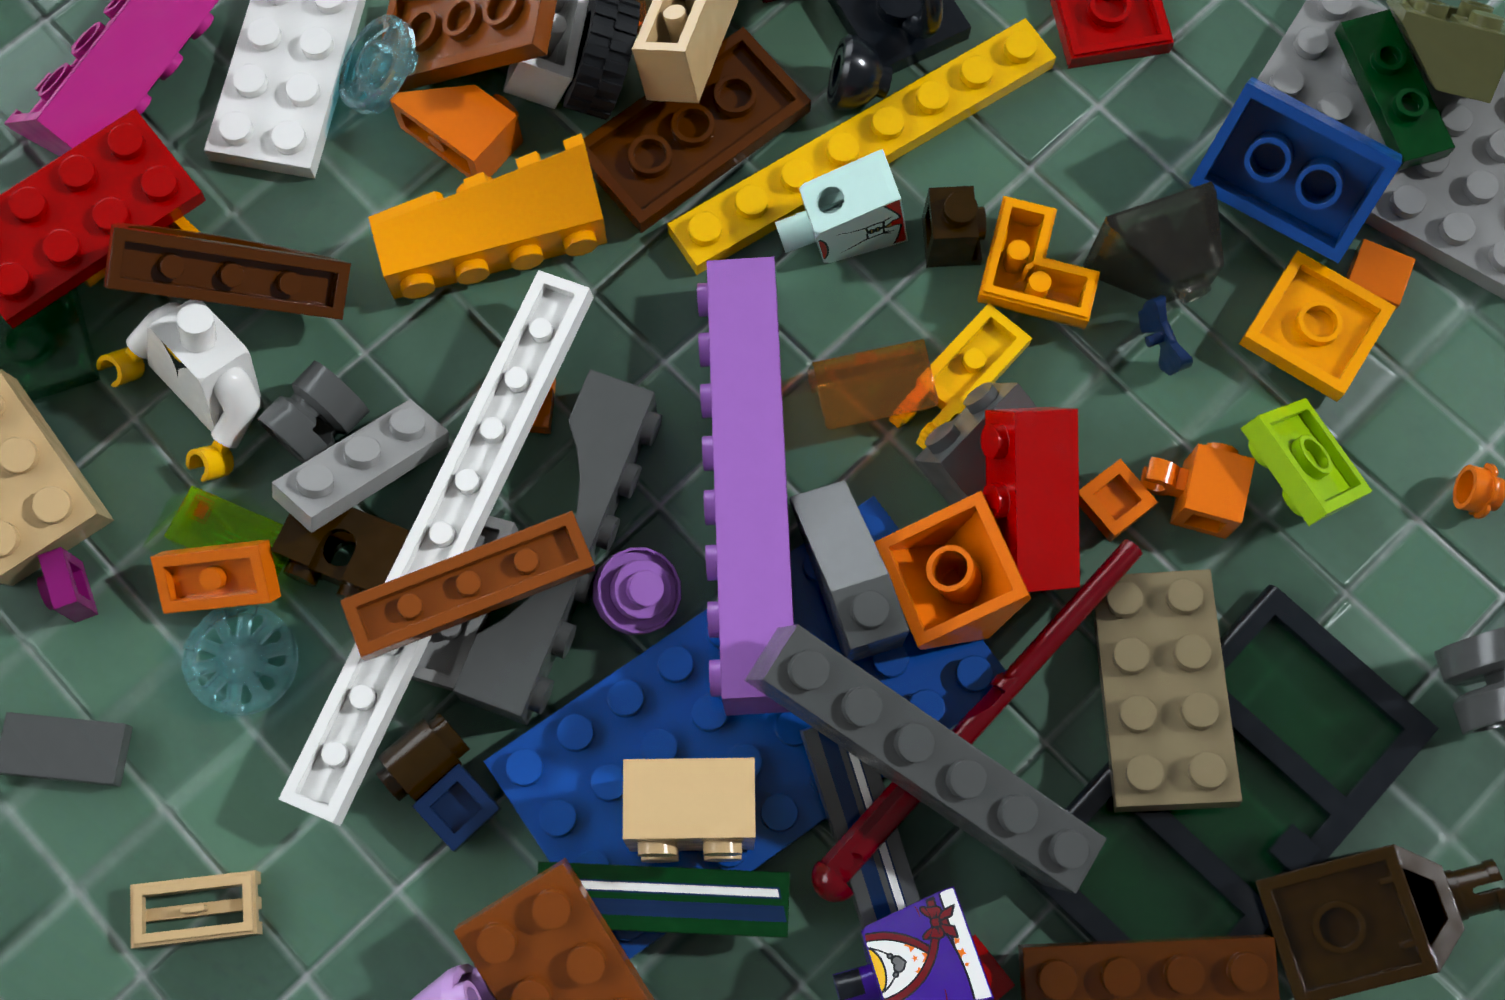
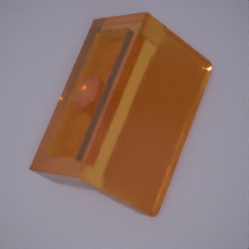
(874, 384)

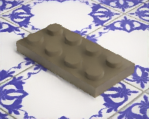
(1165, 694)

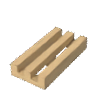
(248, 904)

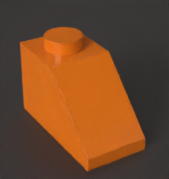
(461, 126)

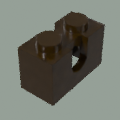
(309, 554)

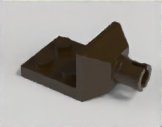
(1371, 919)

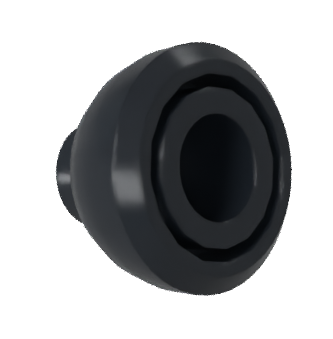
(856, 75)

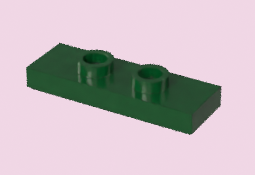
(1394, 88)

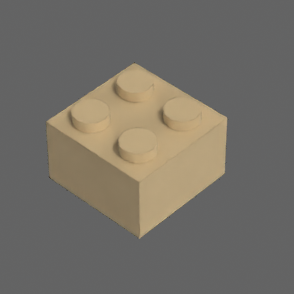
(689, 808)

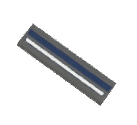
(846, 792)

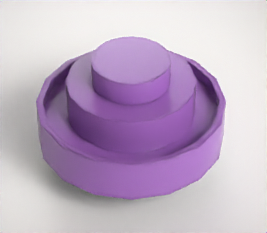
(636, 591)

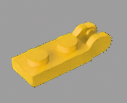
(972, 358)

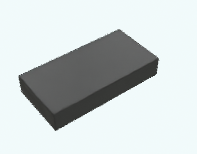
(64, 749)

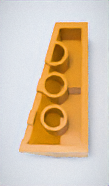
(491, 224)

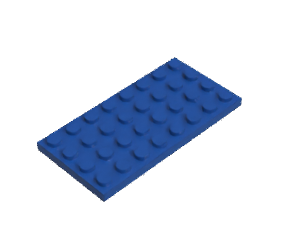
(660, 706)

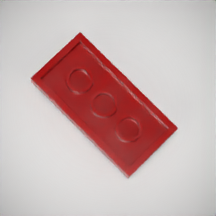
(62, 215)

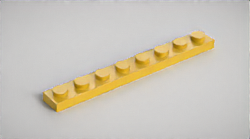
(893, 124)

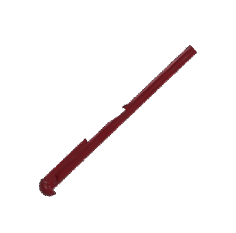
(895, 804)

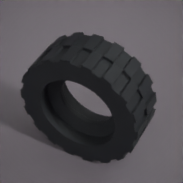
(603, 57)

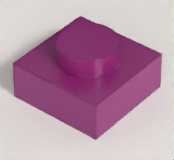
(65, 585)

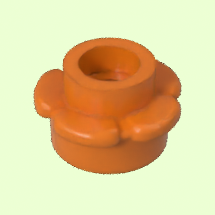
(1479, 490)

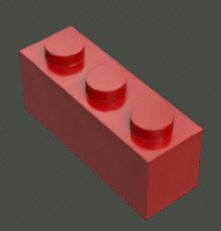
(1036, 491)

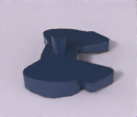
(1154, 320)

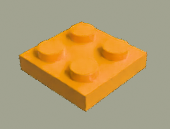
(1317, 326)

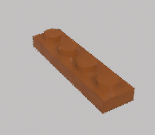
(467, 585)

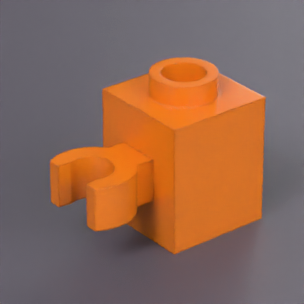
(1208, 488)

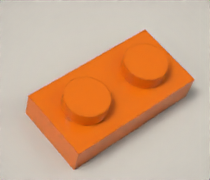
(216, 576)

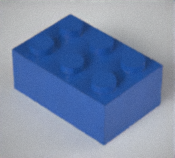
(1297, 169)

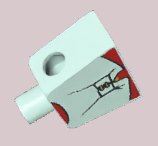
(848, 211)

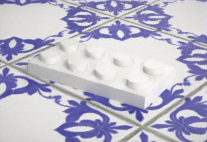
(283, 85)

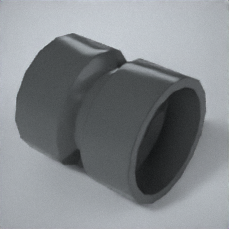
(313, 413)

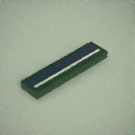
(687, 899)

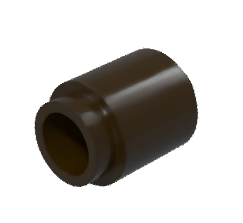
(421, 758)

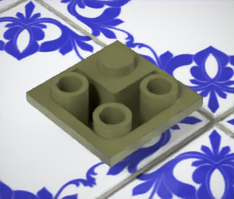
(1454, 45)

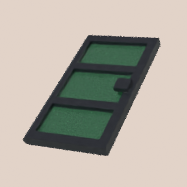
(1312, 755)

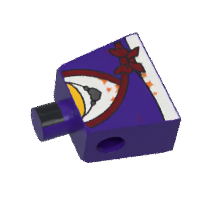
(918, 956)

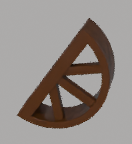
(224, 270)

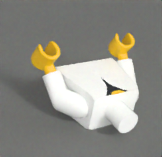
(203, 367)

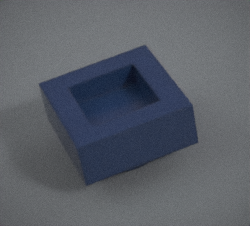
(456, 807)

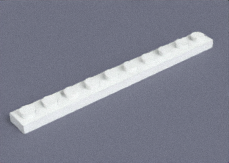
(446, 526)

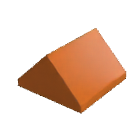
(954, 574)

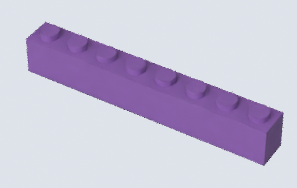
(749, 475)

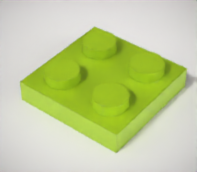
(1305, 461)

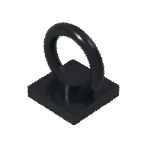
(904, 29)

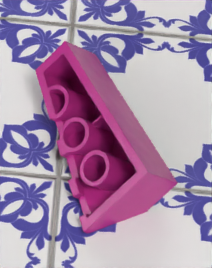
(111, 70)

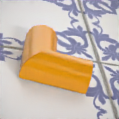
(1023, 278)

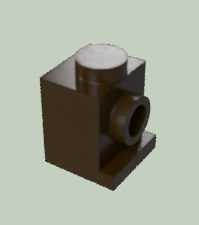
(953, 227)

